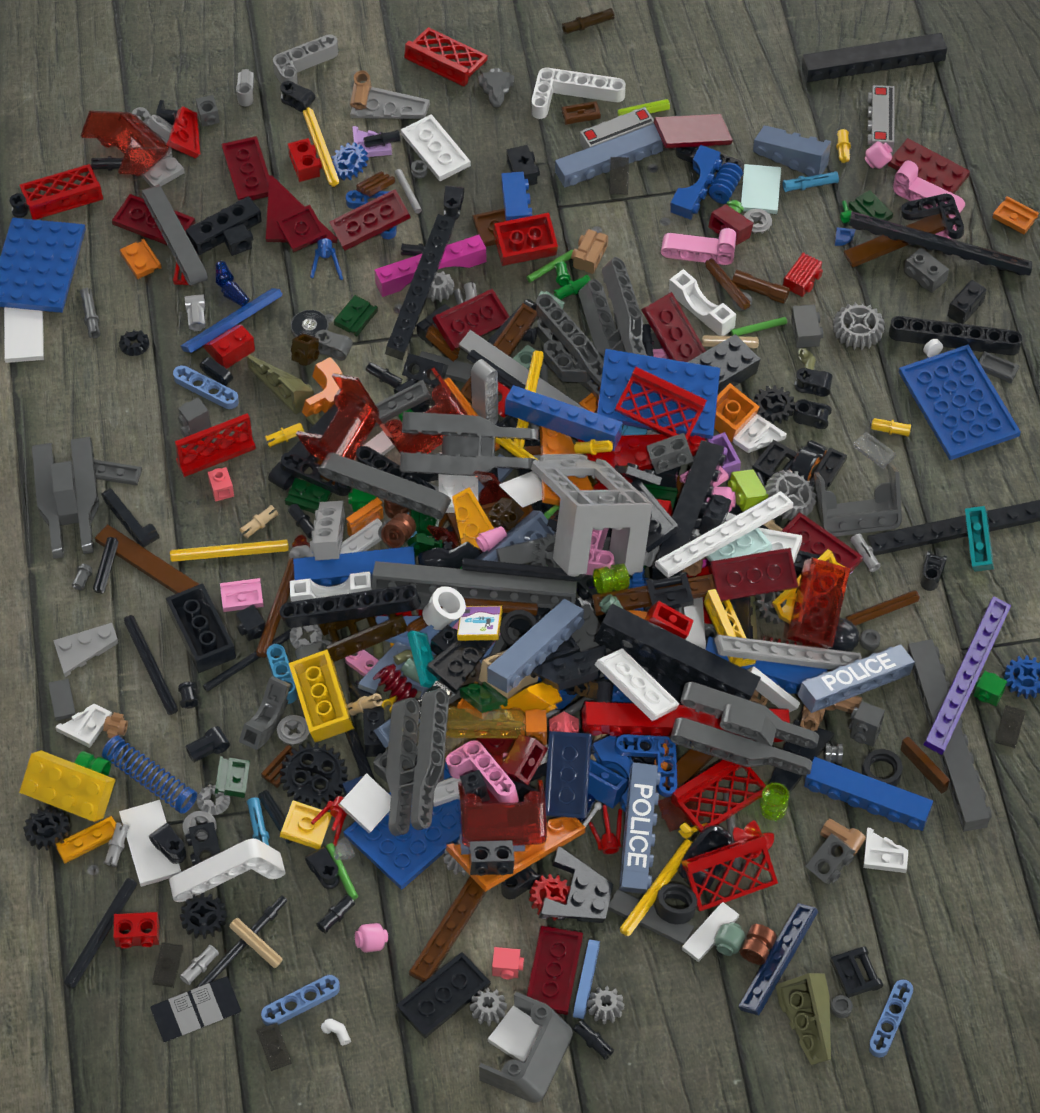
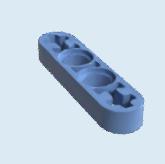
(207, 385)
(586, 979)
(298, 997)
(891, 1018)

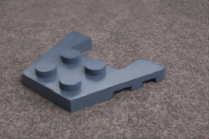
(370, 685)

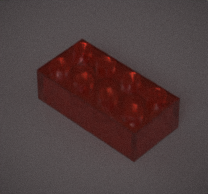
(818, 603)

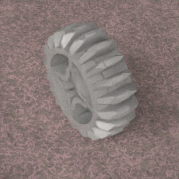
(858, 320)
(796, 489)

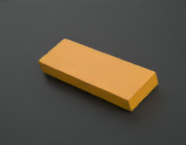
(86, 840)

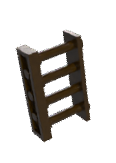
(361, 640)

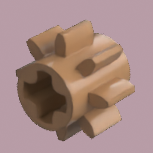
(115, 725)

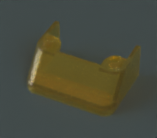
(491, 724)

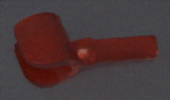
(300, 540)

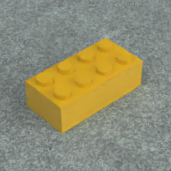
(321, 696)
(67, 785)

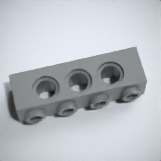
(328, 530)

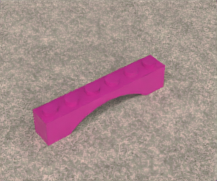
(399, 274)

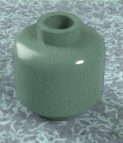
(729, 939)

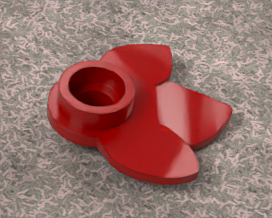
(750, 830)

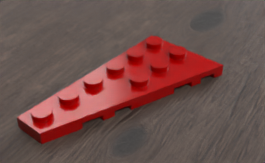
(634, 450)

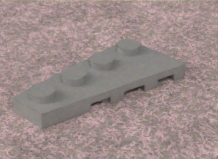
(392, 105)

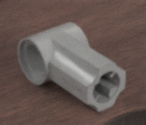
(245, 87)
(195, 308)

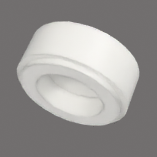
(933, 348)

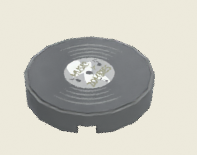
(309, 323)

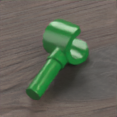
(845, 216)

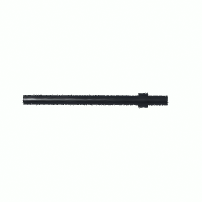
(268, 915)

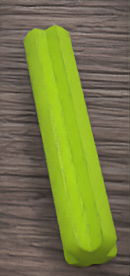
(651, 107)

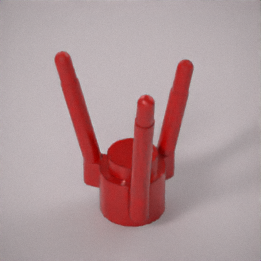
(337, 812)
(609, 843)

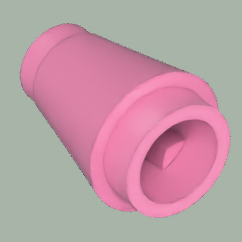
(489, 539)

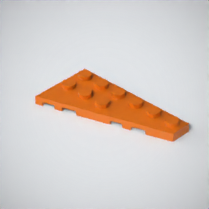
(558, 443)
(559, 833)

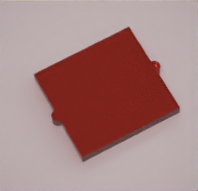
(673, 815)

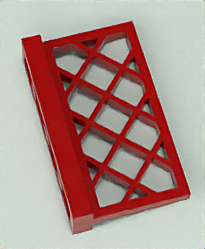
(440, 63)
(62, 199)
(664, 389)
(221, 450)
(706, 781)
(724, 854)

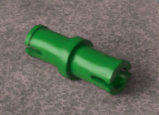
(571, 288)

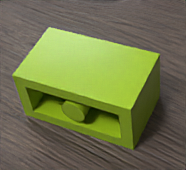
(747, 489)

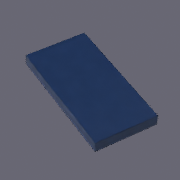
(568, 774)

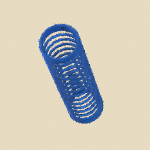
(179, 799)

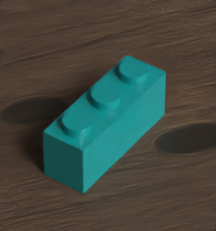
(979, 538)

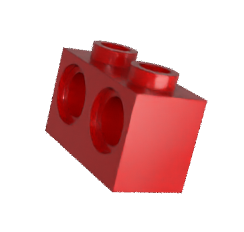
(304, 160)
(136, 924)

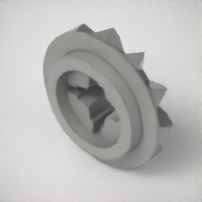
(761, 215)
(296, 633)
(293, 722)
(207, 805)
(201, 817)

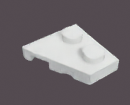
(758, 434)
(85, 725)
(884, 854)

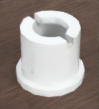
(452, 604)

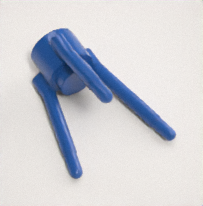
(324, 250)

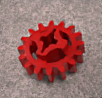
(548, 888)

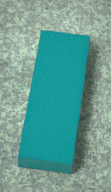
(422, 656)

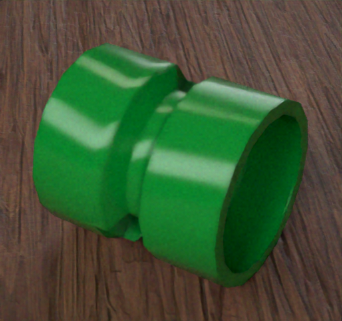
(88, 761)

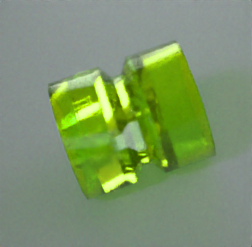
(609, 579)
(774, 801)

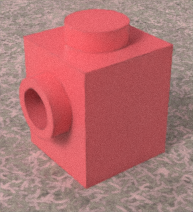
(220, 484)
(507, 963)

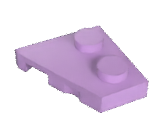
(378, 150)

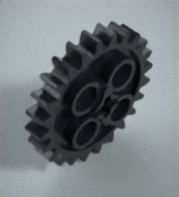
(320, 758)

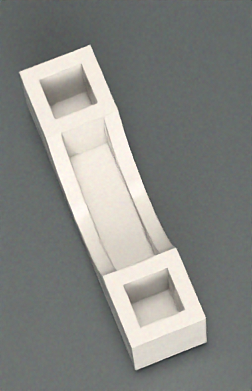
(716, 317)
(307, 589)

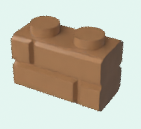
(590, 251)

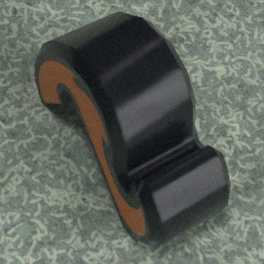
(808, 458)

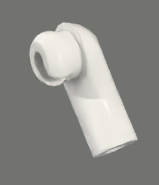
(338, 1028)

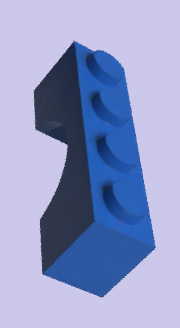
(687, 200)
(609, 758)

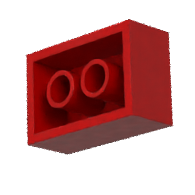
(525, 239)

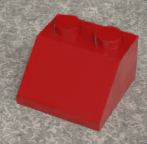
(231, 346)

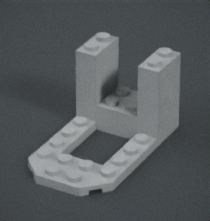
(583, 510)

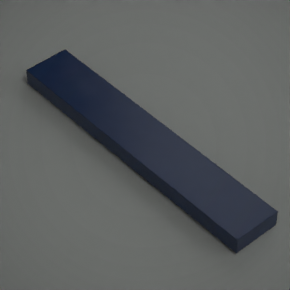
(778, 959)

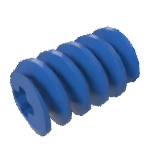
(725, 182)

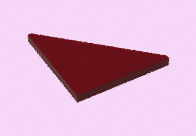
(282, 203)

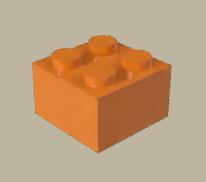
(733, 411)

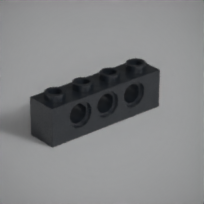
(209, 232)

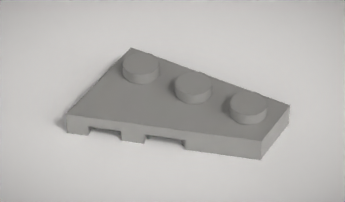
(82, 646)

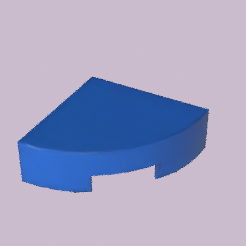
(844, 236)

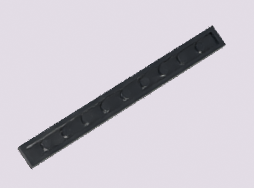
(936, 242)
(951, 528)

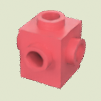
(564, 723)

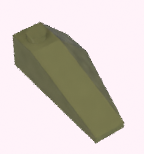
(285, 386)
(808, 1008)

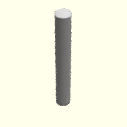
(409, 193)

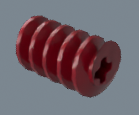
(395, 683)

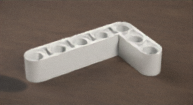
(573, 84)
(225, 866)

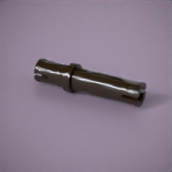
(590, 20)

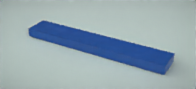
(231, 320)

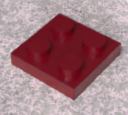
(301, 228)

